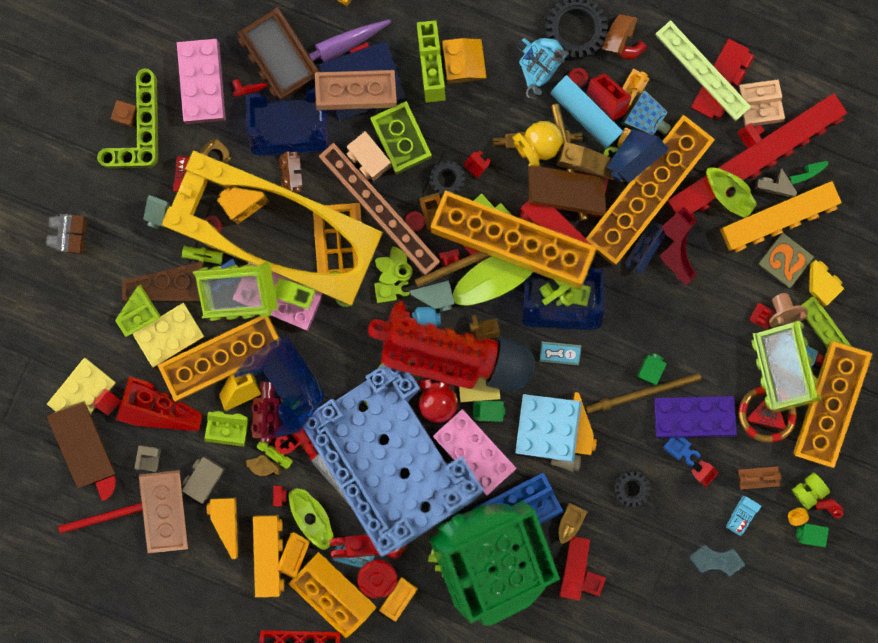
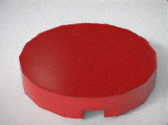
(377, 579)

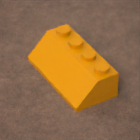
(332, 595)

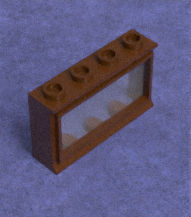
(278, 54)

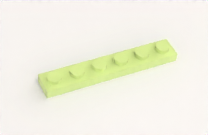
(703, 70)

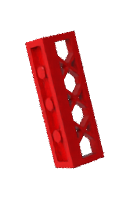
(299, 636)

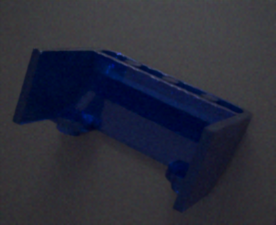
(291, 381)

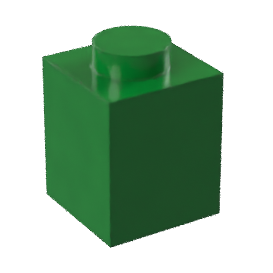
(652, 369)
(488, 411)
(812, 534)

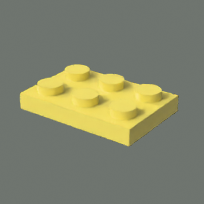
(168, 335)
(83, 384)

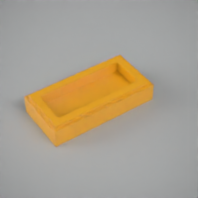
(293, 555)
(398, 599)

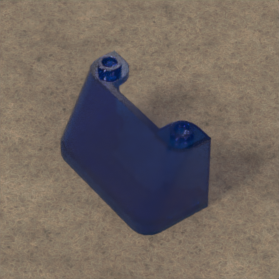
(286, 125)
(572, 317)

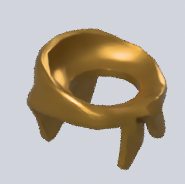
(216, 144)

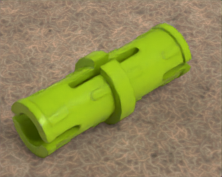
(216, 257)

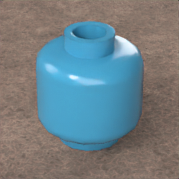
(426, 314)

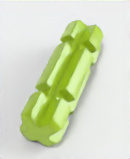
(272, 452)

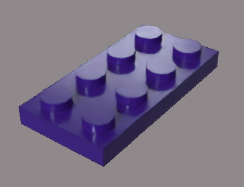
(695, 417)

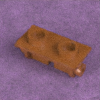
(288, 164)
(759, 477)

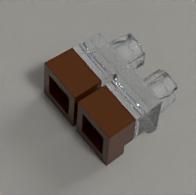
(68, 224)

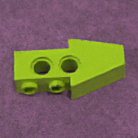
(431, 61)

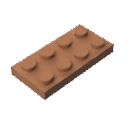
(355, 90)
(163, 511)

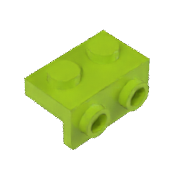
(226, 428)

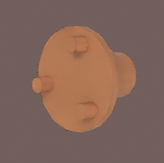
(786, 311)

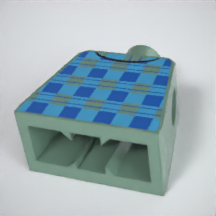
(646, 115)

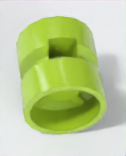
(810, 491)

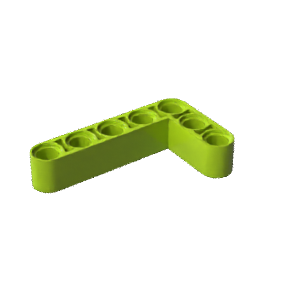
(142, 129)

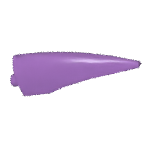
(346, 41)

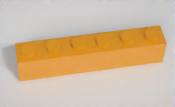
(781, 215)

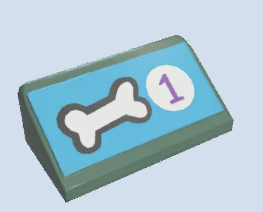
(560, 353)

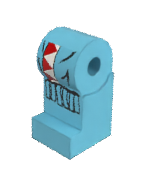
(742, 515)

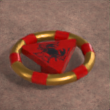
(766, 417)

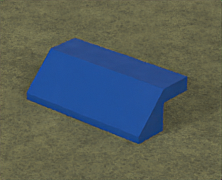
(536, 494)

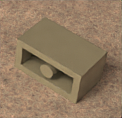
(203, 479)

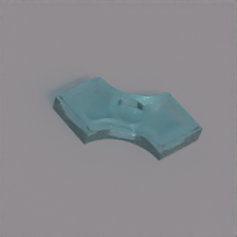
(726, 561)

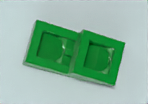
(810, 171)

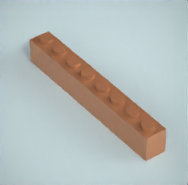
(379, 209)

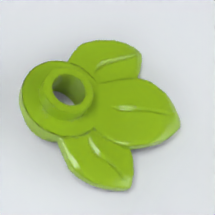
(391, 265)

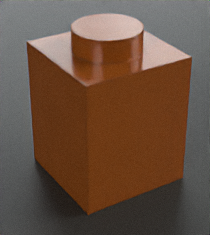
(124, 114)

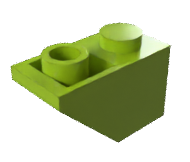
(294, 293)

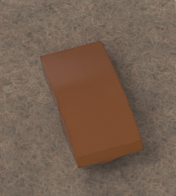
(618, 33)

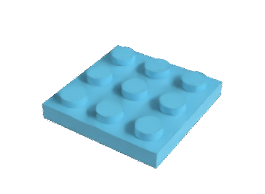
(548, 427)

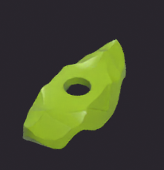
(741, 202)
(303, 503)

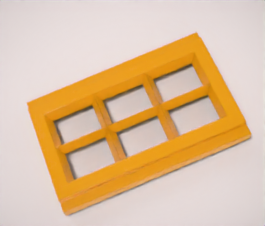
(320, 239)

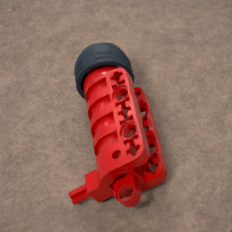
(434, 351)

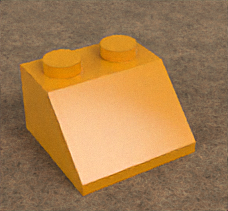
(463, 60)

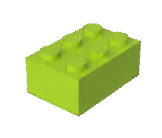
(401, 137)

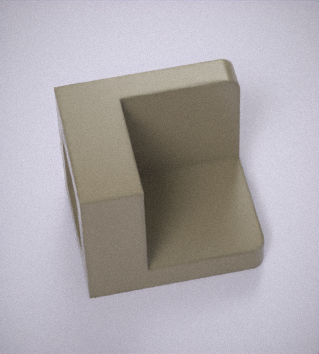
(147, 458)

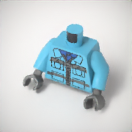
(540, 62)

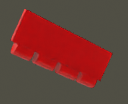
(728, 66)

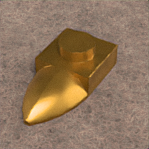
(570, 522)

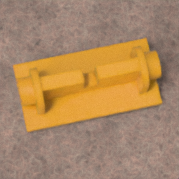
(635, 83)

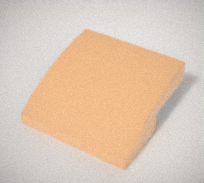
(764, 102)

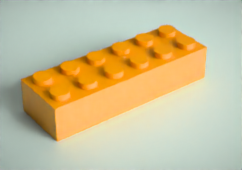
(216, 358)
(829, 418)

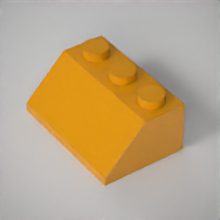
(241, 203)

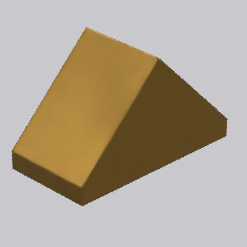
(429, 207)

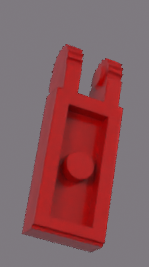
(355, 547)

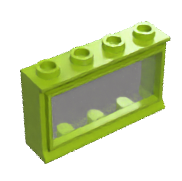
(236, 291)
(785, 367)

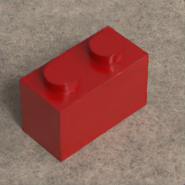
(608, 96)

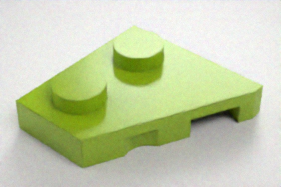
(137, 312)

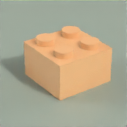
(368, 156)

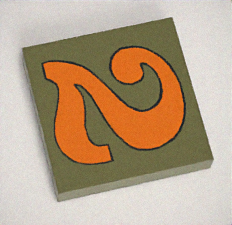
(785, 260)

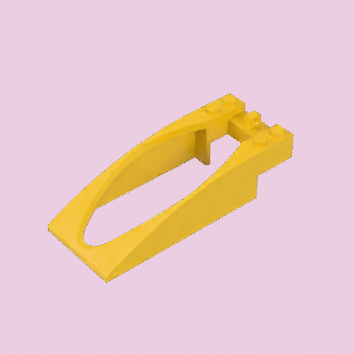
(204, 169)

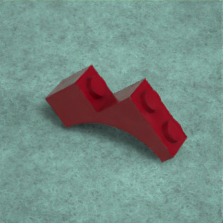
(676, 254)

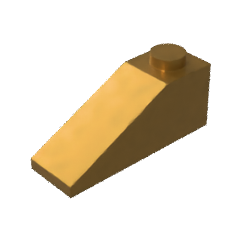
(584, 160)

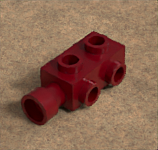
(265, 414)

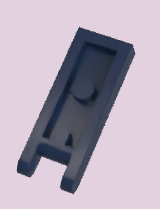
(646, 247)

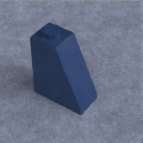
(635, 155)

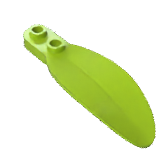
(488, 281)

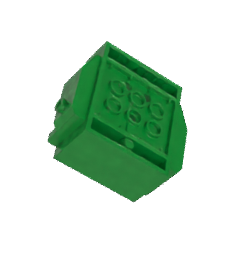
(486, 540)

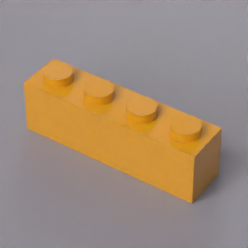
(267, 555)

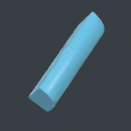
(586, 112)

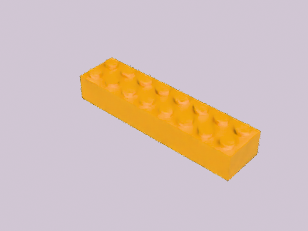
(649, 191)
(513, 240)

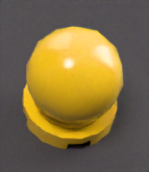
(541, 142)

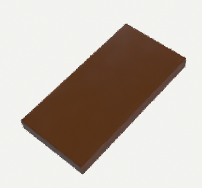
(566, 190)
(81, 444)

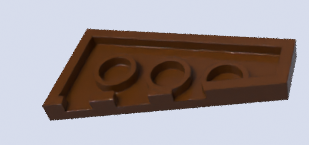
(166, 285)

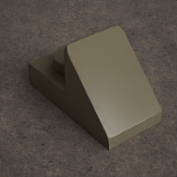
(781, 187)

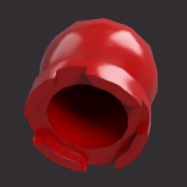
(437, 401)

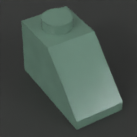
(155, 211)
(436, 296)

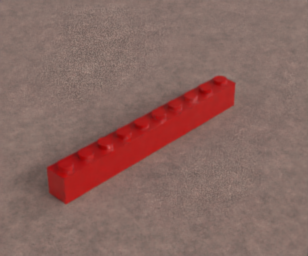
(764, 153)

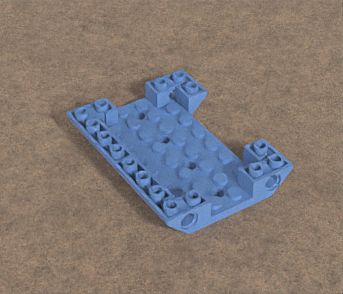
(371, 471)

